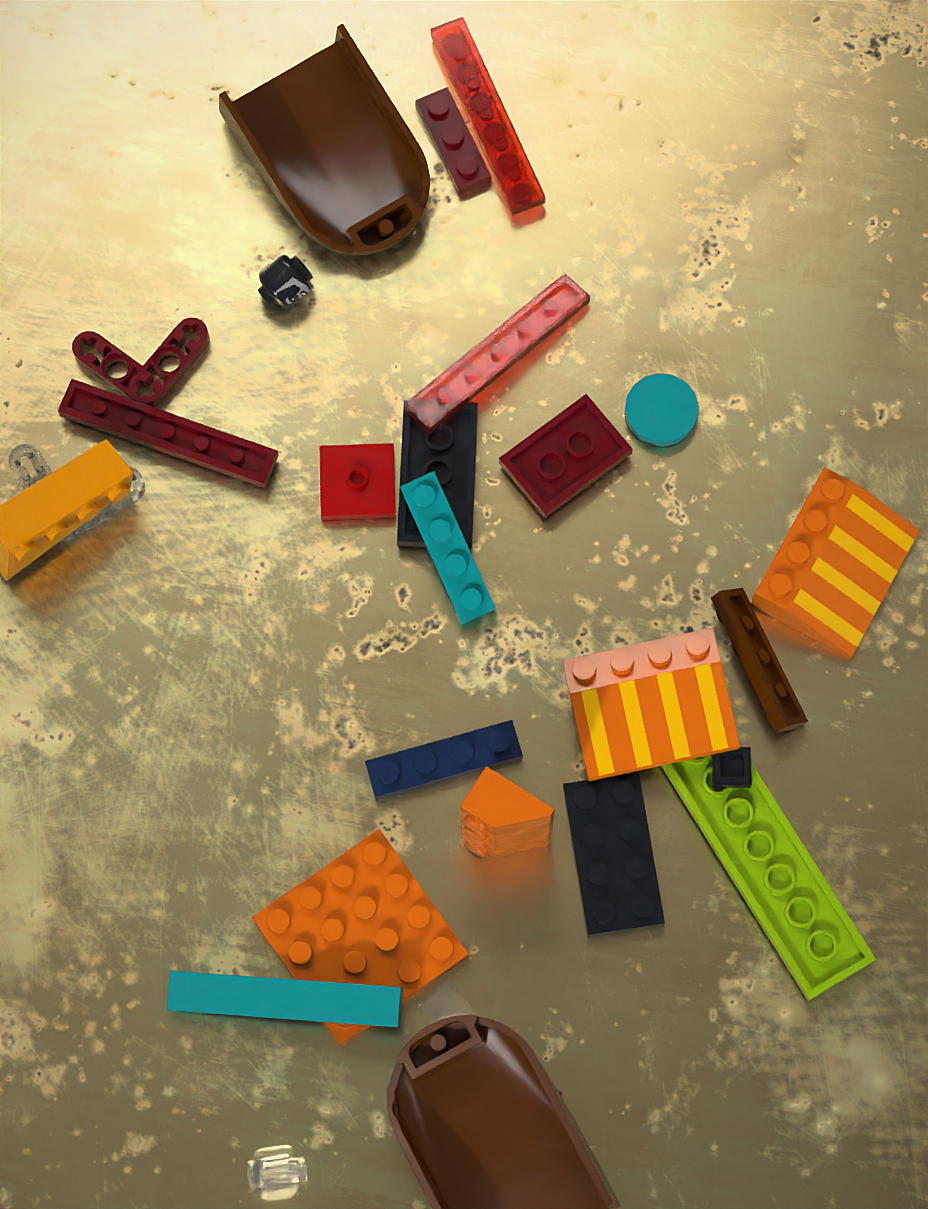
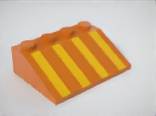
(835, 564)
(651, 704)

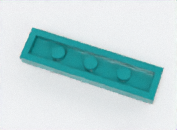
(447, 547)

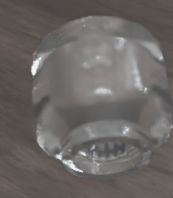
(276, 1172)

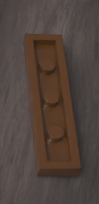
(759, 660)

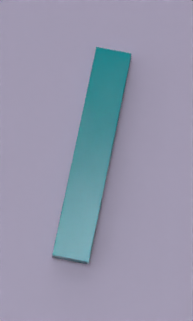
(285, 998)

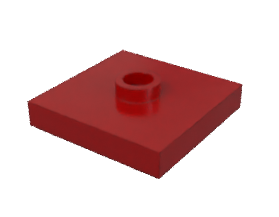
(357, 481)

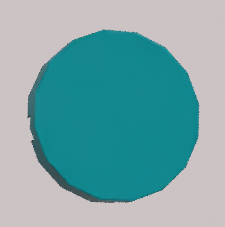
(661, 409)

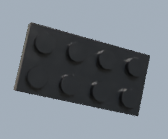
(452, 456)
(613, 855)

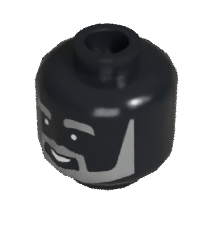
(284, 281)

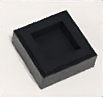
(732, 769)

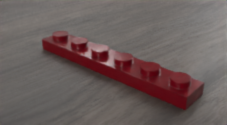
(168, 433)

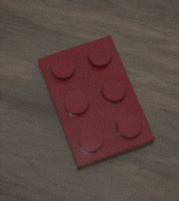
(565, 455)

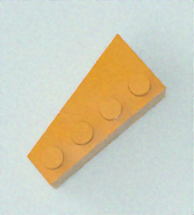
(59, 505)

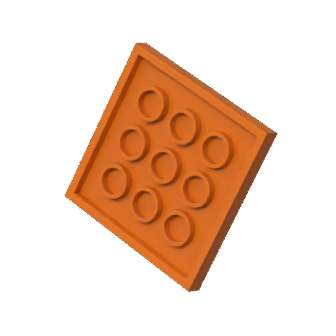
(361, 925)

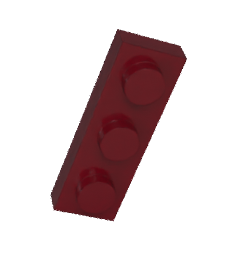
(453, 141)

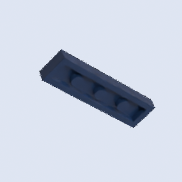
(443, 759)

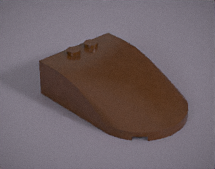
(334, 150)
(489, 1123)

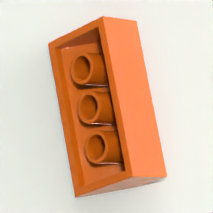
(503, 818)

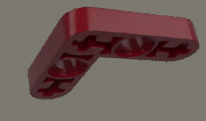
(141, 375)

